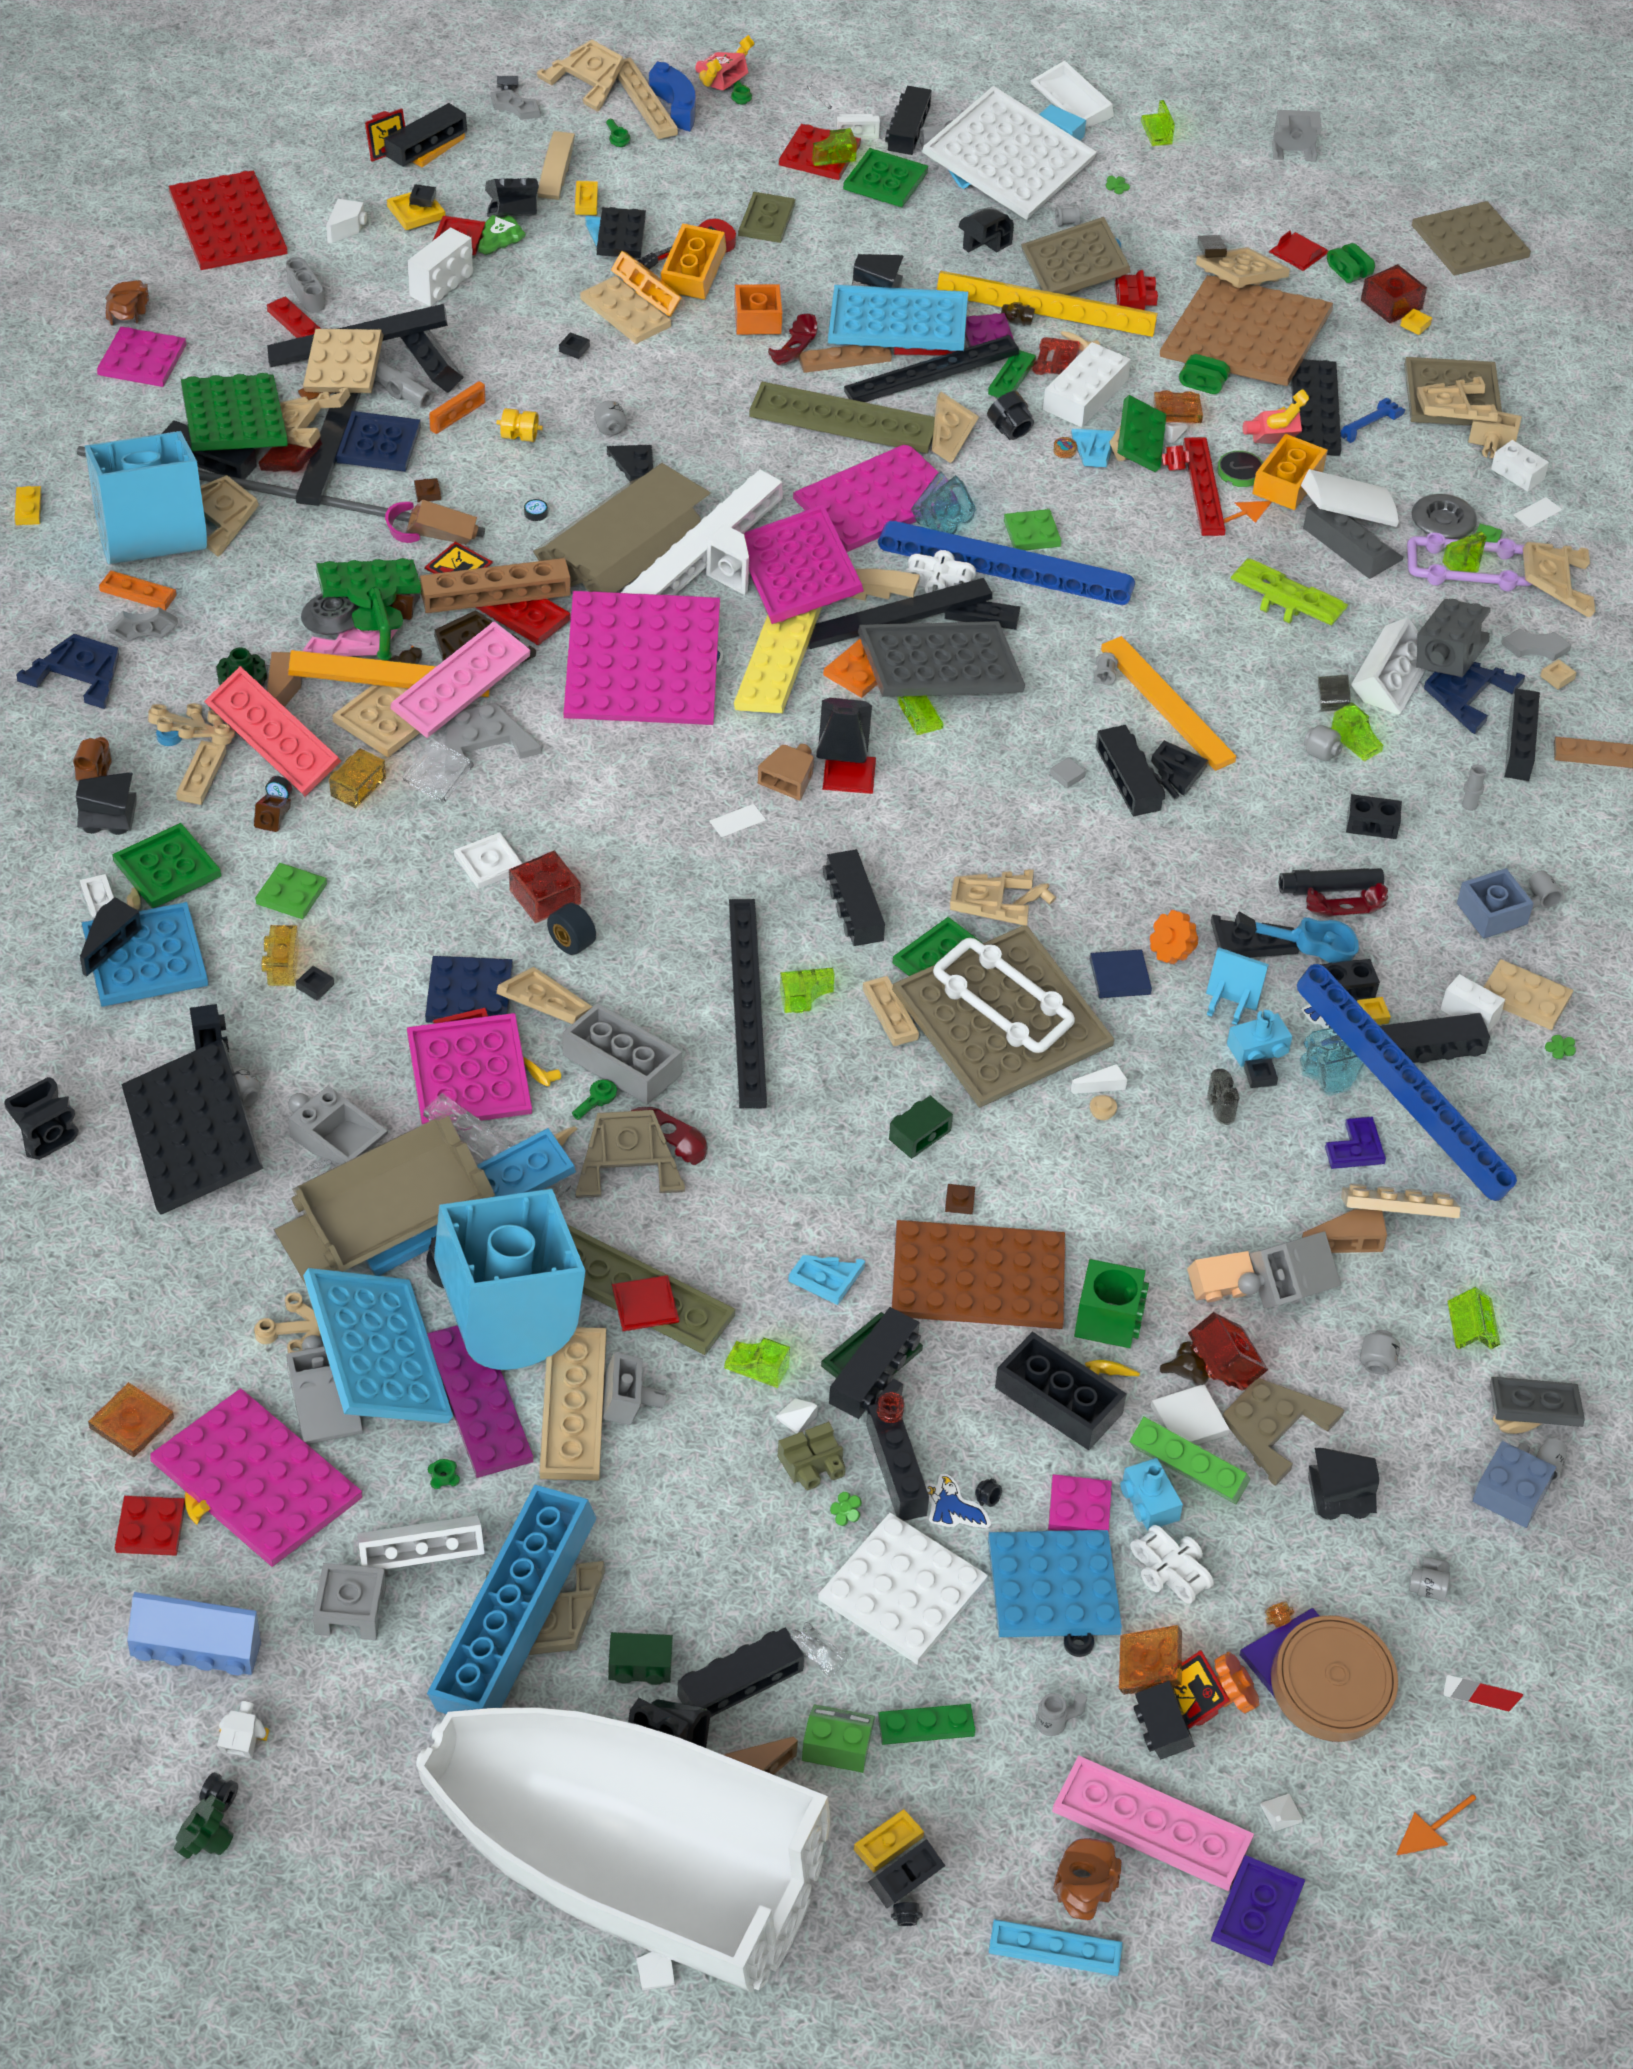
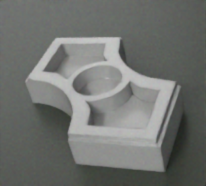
(509, 101)
(154, 623)
(1546, 645)

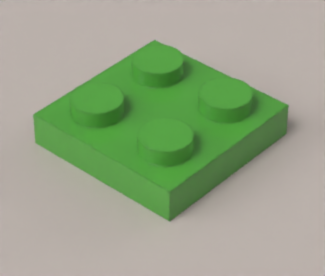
(1032, 530)
(291, 891)

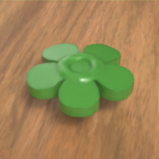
(1117, 184)
(1561, 1046)
(846, 1508)

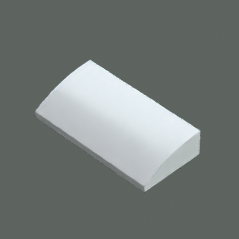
(1073, 94)
(1351, 497)

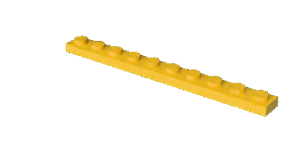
(1051, 303)

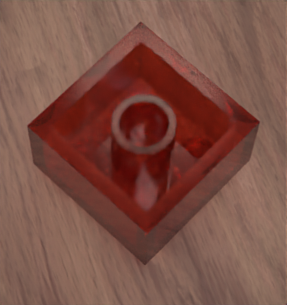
(1393, 293)
(544, 885)
(1227, 1352)

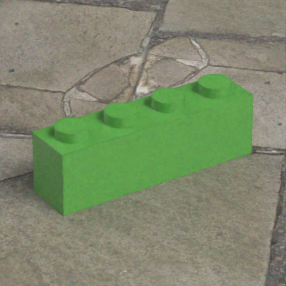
(1190, 1460)

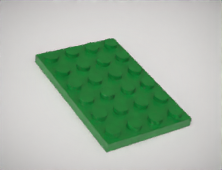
(233, 412)

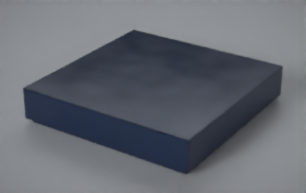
(1120, 973)

